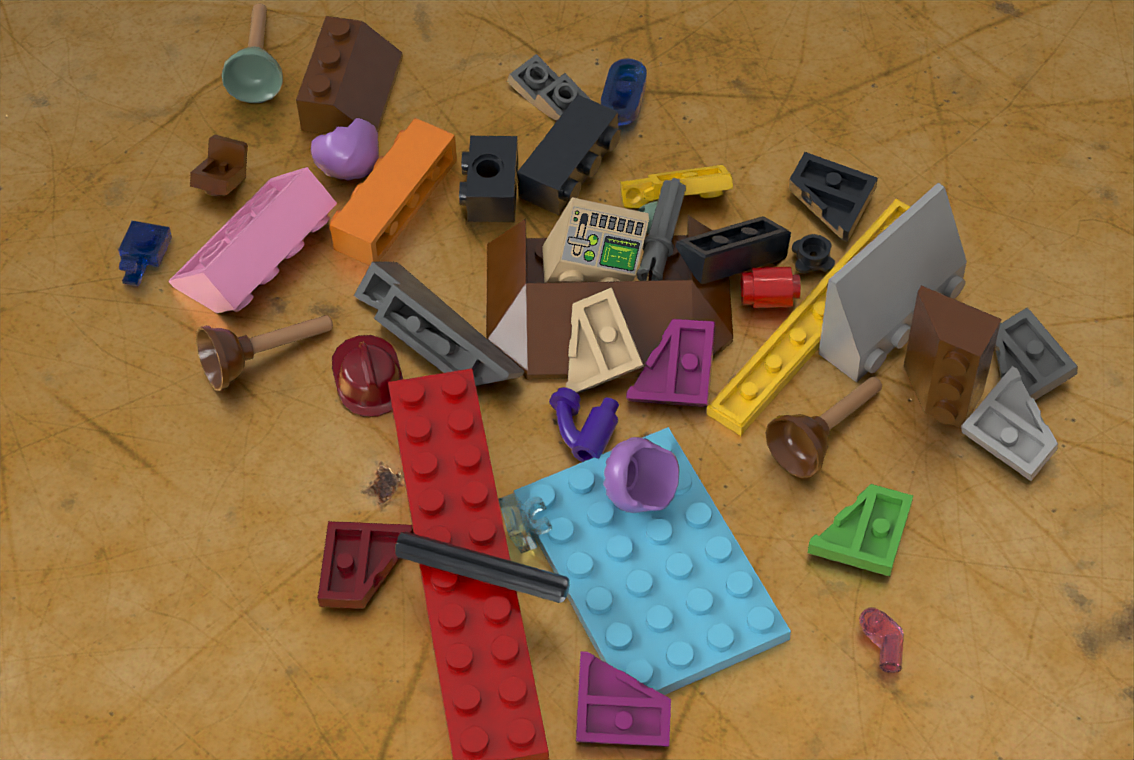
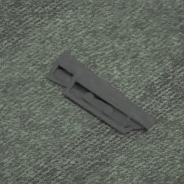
(431, 325)

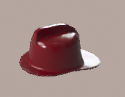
(362, 374)

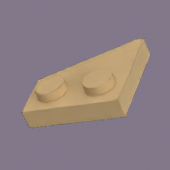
(599, 343)

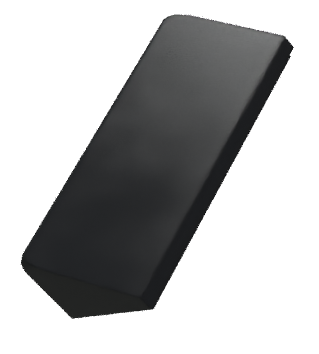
(734, 249)

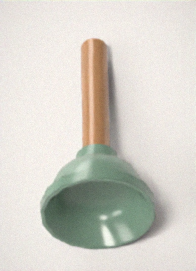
(253, 72)

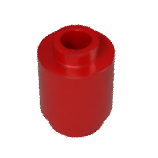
(770, 287)

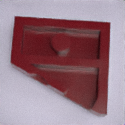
(356, 562)

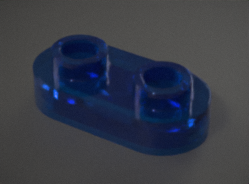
(625, 89)

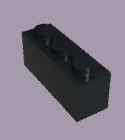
(568, 154)

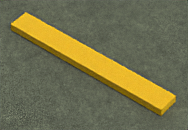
(787, 347)

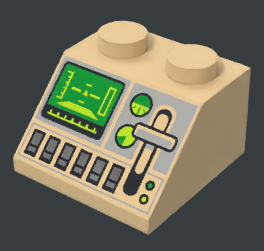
(594, 243)

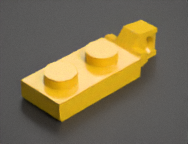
(704, 181)

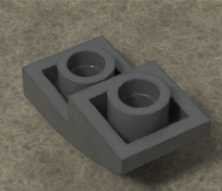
(544, 88)

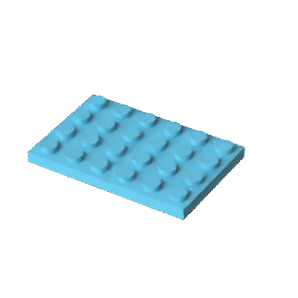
(659, 588)

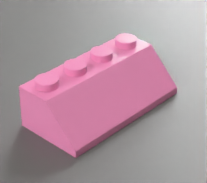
(255, 242)

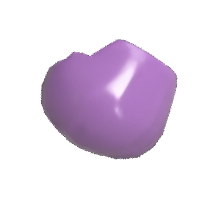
(347, 151)
(641, 476)

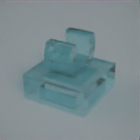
(519, 520)

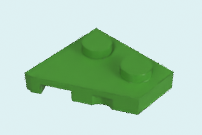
(867, 531)

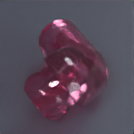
(886, 636)

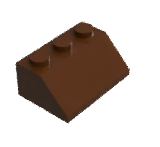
(347, 77)
(949, 355)

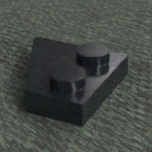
(832, 192)

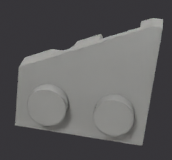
(1012, 427)

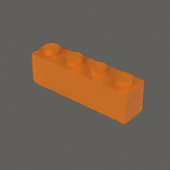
(393, 192)

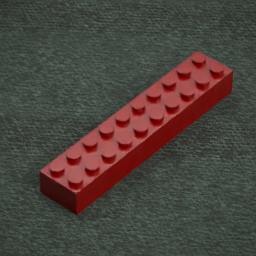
(472, 623)

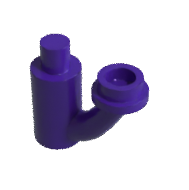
(596, 430)

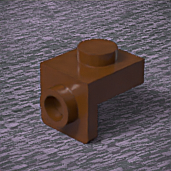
(223, 168)

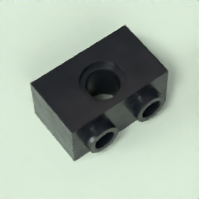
(491, 178)

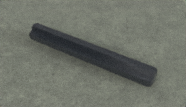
(482, 567)

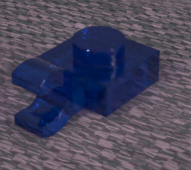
(142, 246)

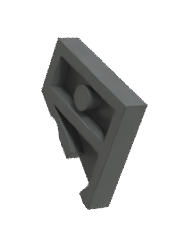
(1034, 352)

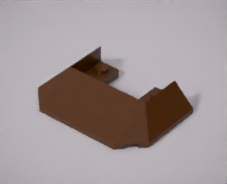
(534, 317)

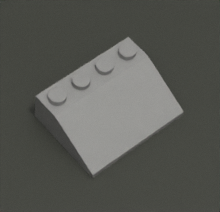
(876, 291)

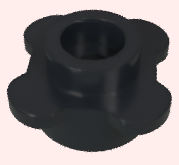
(813, 245)

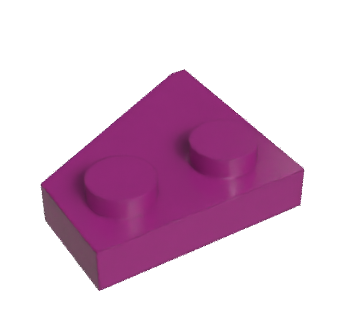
(679, 367)
(618, 707)

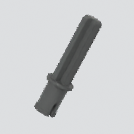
(658, 243)

